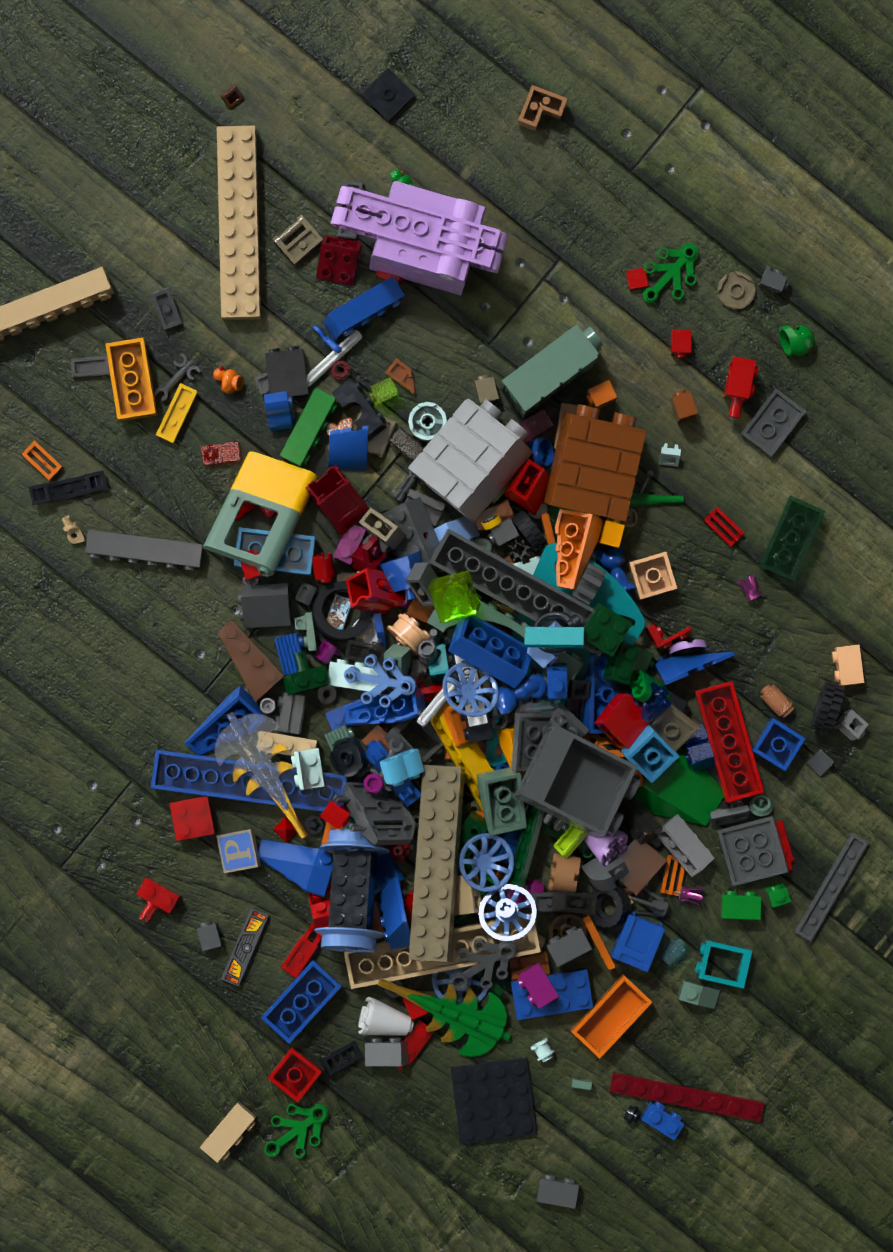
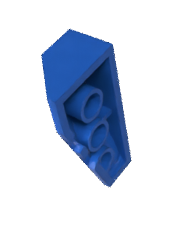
(600, 692)
(301, 864)

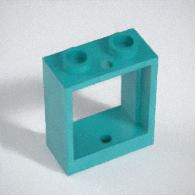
(743, 966)

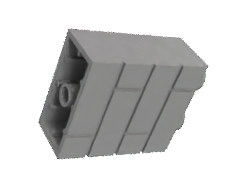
(472, 457)

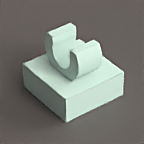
(669, 456)

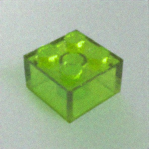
(454, 596)

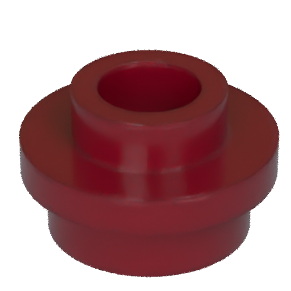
(336, 365)

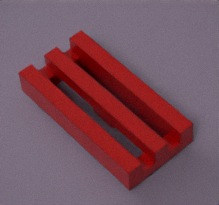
(729, 521)

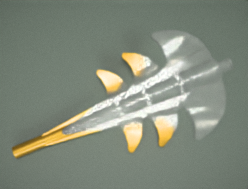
(245, 739)

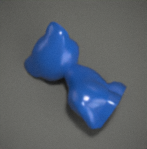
(612, 559)
(529, 687)

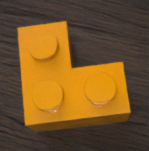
(611, 532)

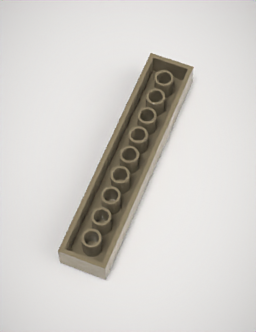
(437, 864)

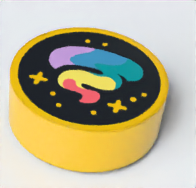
(491, 522)

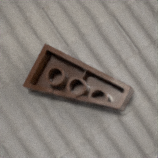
(253, 665)

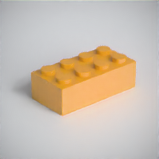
(131, 379)

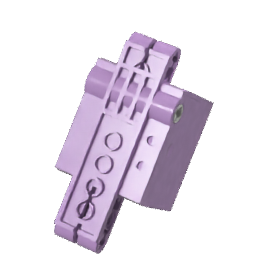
(422, 234)

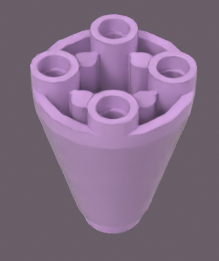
(608, 847)

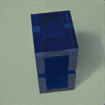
(699, 750)

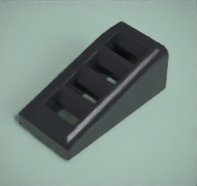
(326, 1066)

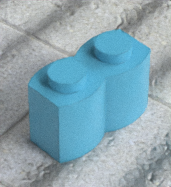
(402, 766)

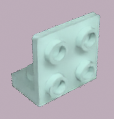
(308, 769)

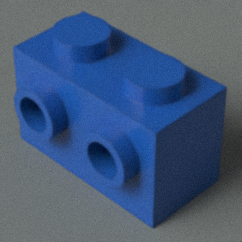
(663, 1121)

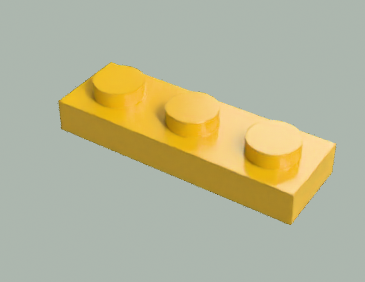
(176, 413)

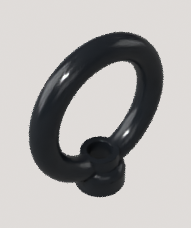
(573, 621)

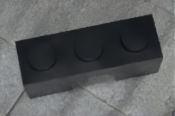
(350, 395)

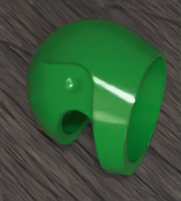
(801, 340)

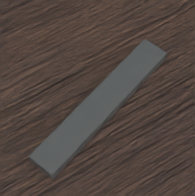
(831, 887)

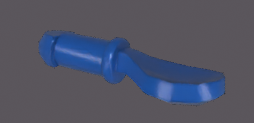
(327, 340)

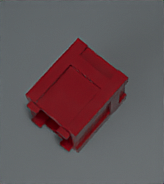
(338, 499)

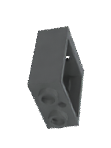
(427, 733)

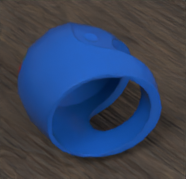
(542, 452)

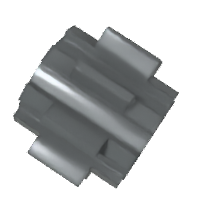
(521, 545)

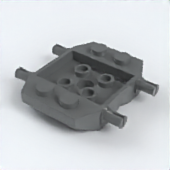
(375, 808)

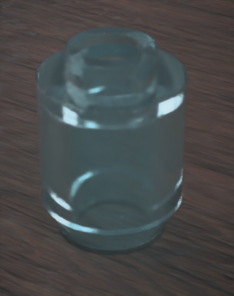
(673, 951)

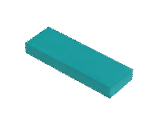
(554, 637)

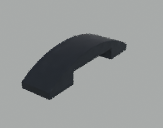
(67, 488)
(576, 696)

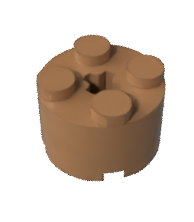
(564, 873)

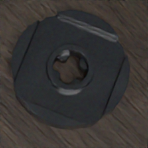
(354, 750)

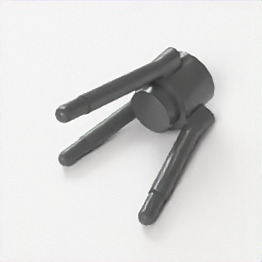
(657, 906)

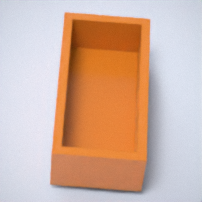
(611, 1016)

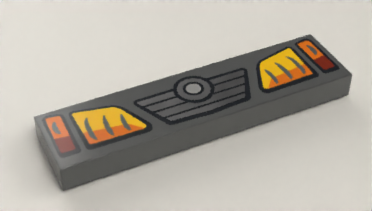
(244, 947)

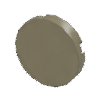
(736, 290)

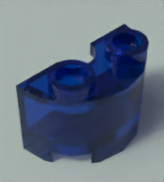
(655, 704)

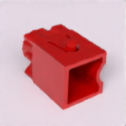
(372, 592)

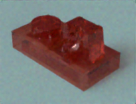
(220, 453)

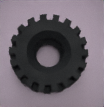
(828, 706)

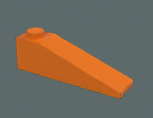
(576, 540)

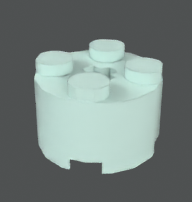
(420, 414)

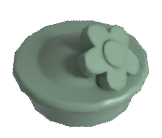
(760, 805)

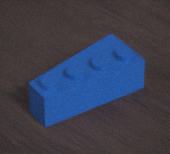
(363, 308)

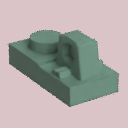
(306, 623)

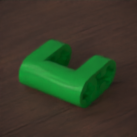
(641, 685)

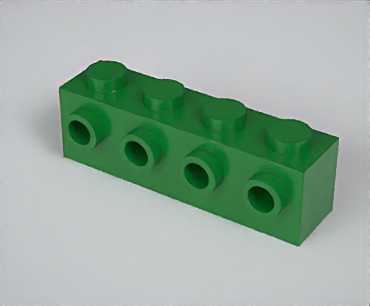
(308, 427)

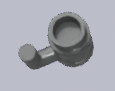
(427, 649)

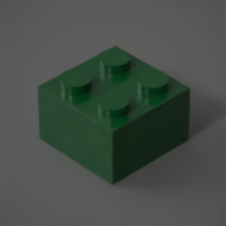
(605, 629)

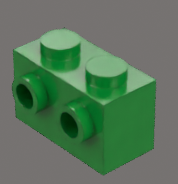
(740, 906)

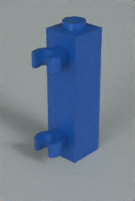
(406, 792)

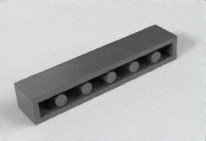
(145, 549)

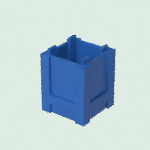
(637, 942)

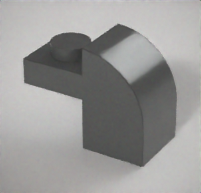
(603, 877)

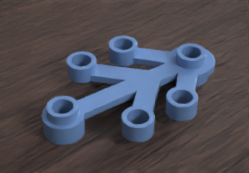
(382, 680)

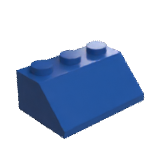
(394, 915)

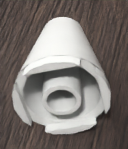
(383, 1020)

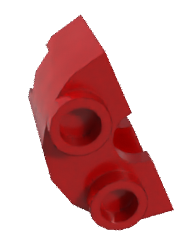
(323, 567)

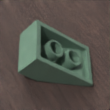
(500, 807)

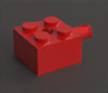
(739, 383)

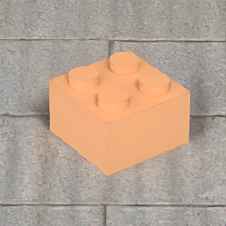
(652, 575)

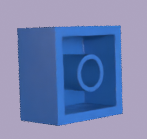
(778, 744)

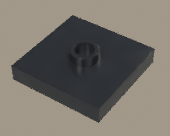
(388, 94)

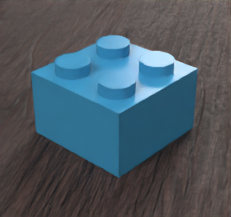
(650, 754)

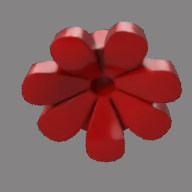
(402, 852)

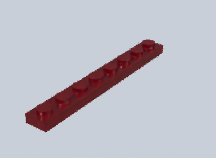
(686, 1096)

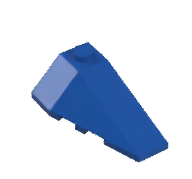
(681, 666)
(401, 709)
(207, 733)

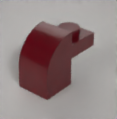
(368, 555)

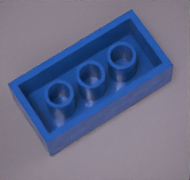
(490, 650)
(571, 988)
(301, 1001)

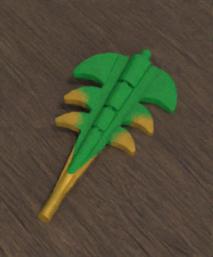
(482, 1026)

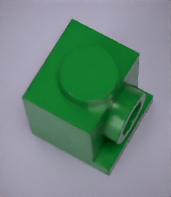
(777, 895)

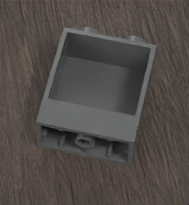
(578, 782)

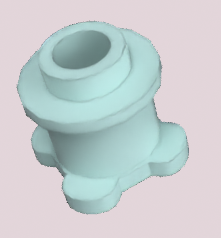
(542, 1050)

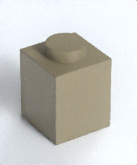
(486, 389)

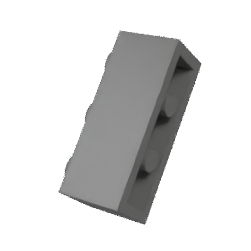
(685, 845)

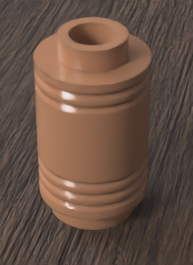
(776, 700)

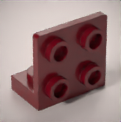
(338, 260)

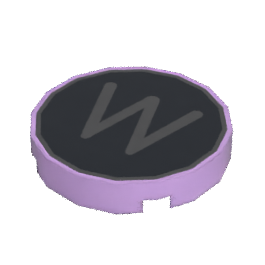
(687, 648)

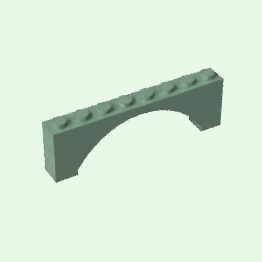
(490, 612)

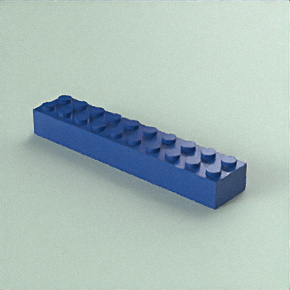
(205, 777)

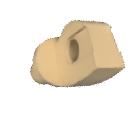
(72, 527)

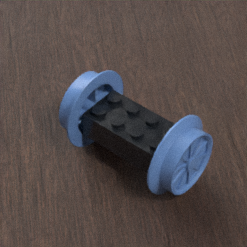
(351, 893)

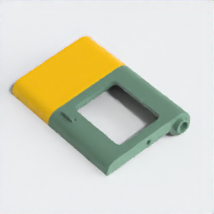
(270, 486)

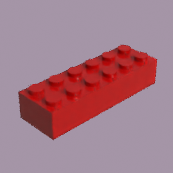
(729, 741)

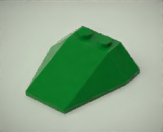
(681, 792)

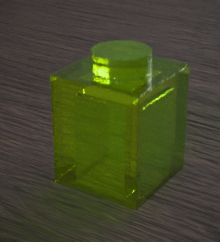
(383, 391)

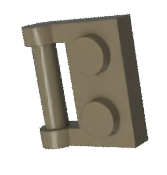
(302, 243)

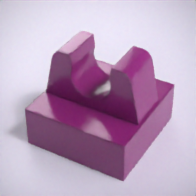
(326, 651)

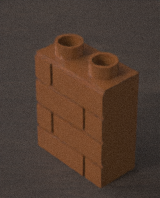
(595, 463)

